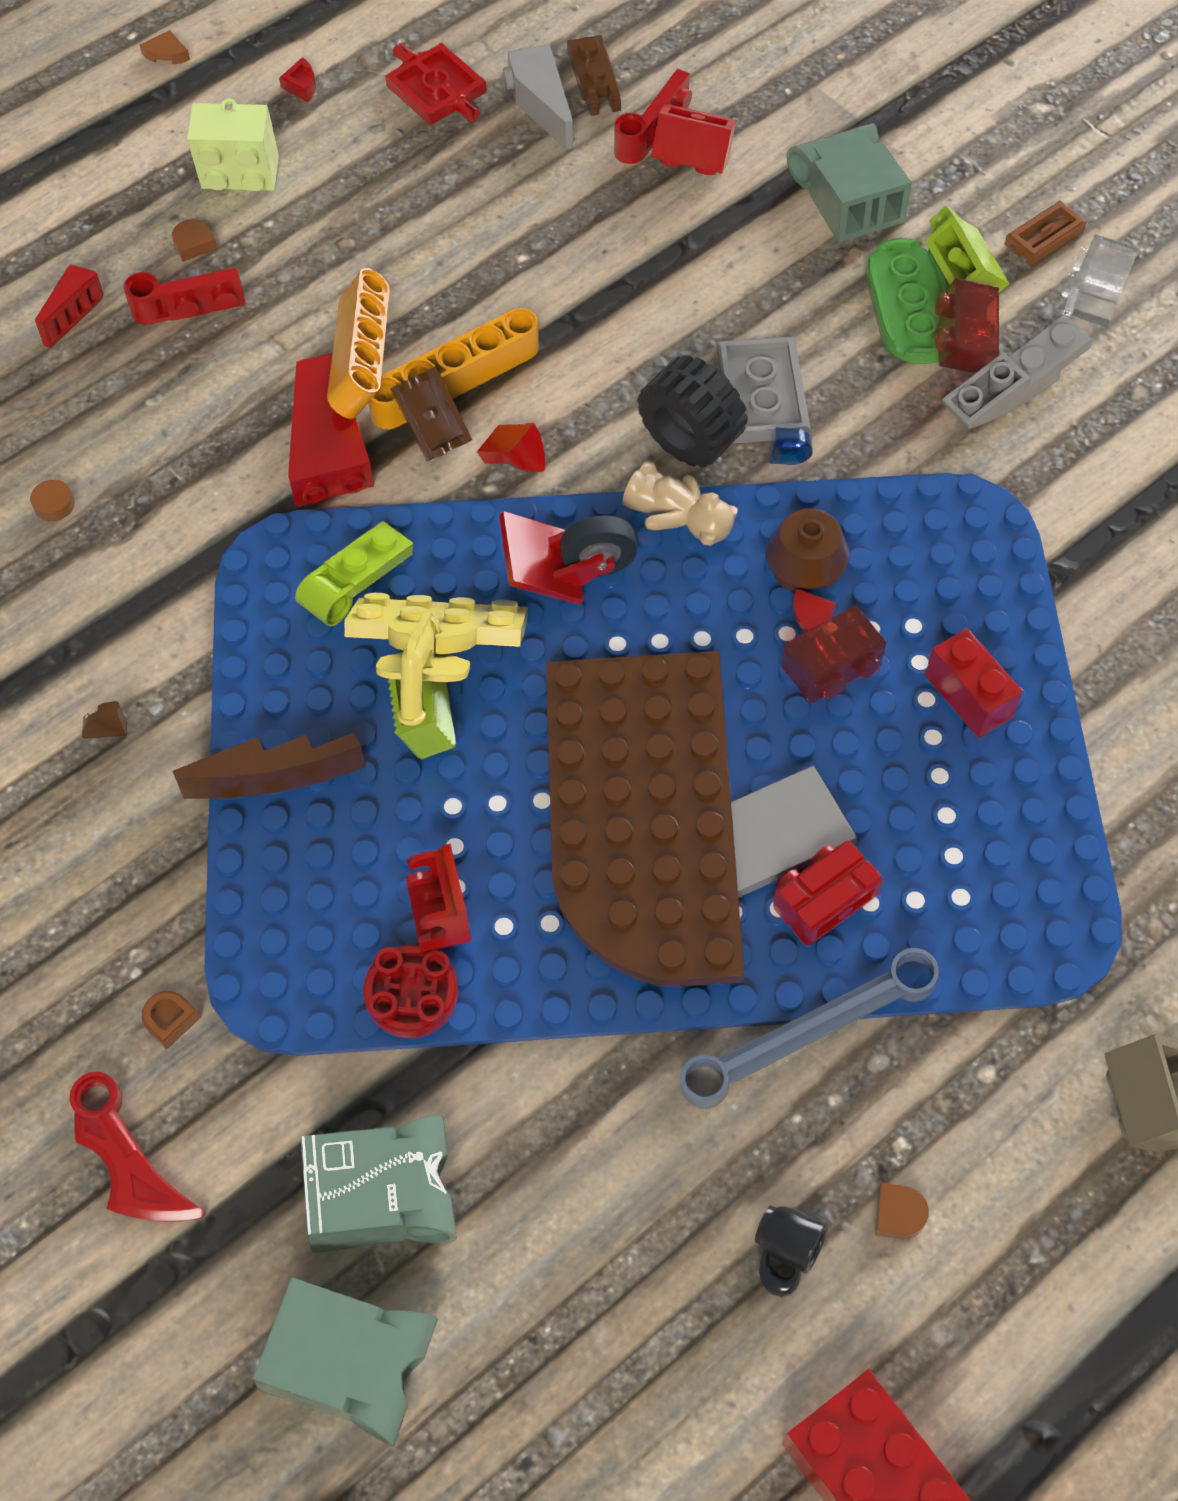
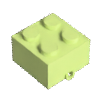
(233, 146)

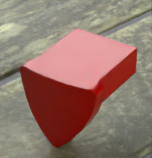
(515, 445)

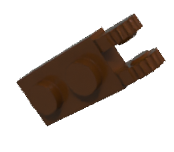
(594, 73)

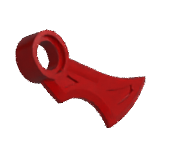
(135, 1184)

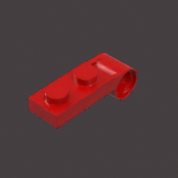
(636, 132)
(182, 298)

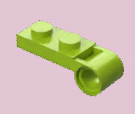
(331, 587)

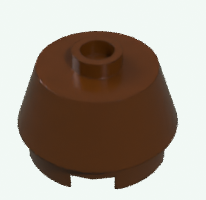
(807, 551)

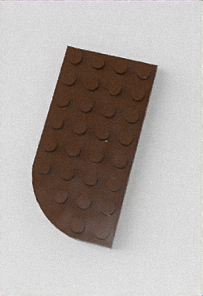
(645, 815)

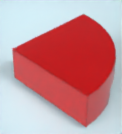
(299, 80)
(811, 610)

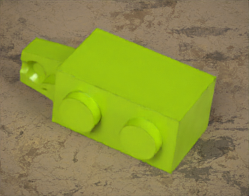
(962, 251)

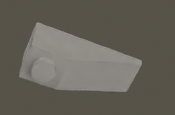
(539, 91)

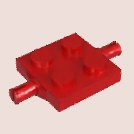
(435, 83)

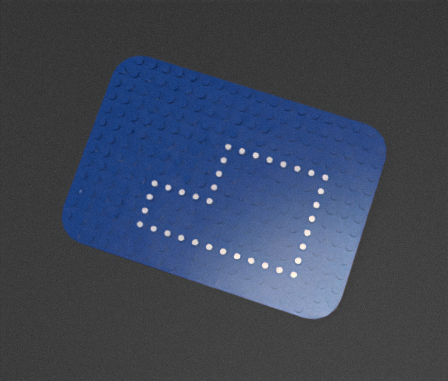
(979, 841)

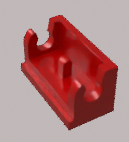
(437, 900)

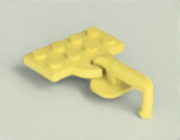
(427, 636)

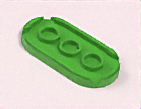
(904, 293)

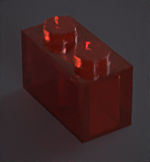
(967, 325)
(833, 655)

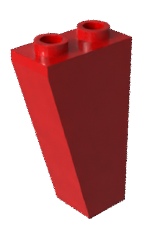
(324, 446)

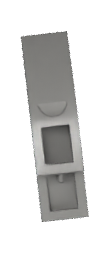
(1018, 377)

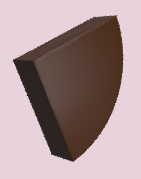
(105, 722)

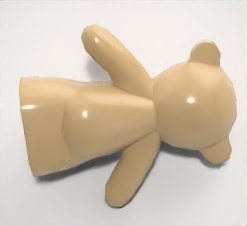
(677, 504)

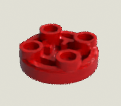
(410, 991)

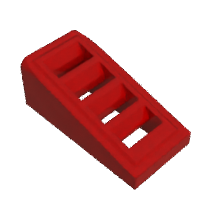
(68, 303)

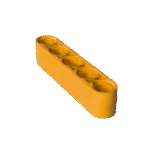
(358, 344)
(464, 361)

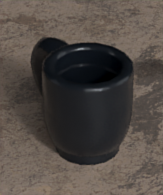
(791, 1239)

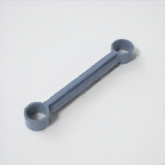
(810, 1027)

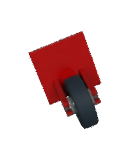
(562, 560)

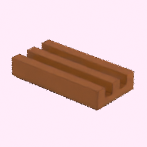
(1050, 237)

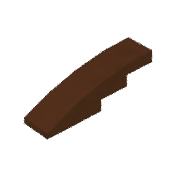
(251, 771)

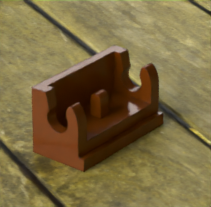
(431, 414)

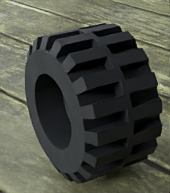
(692, 411)

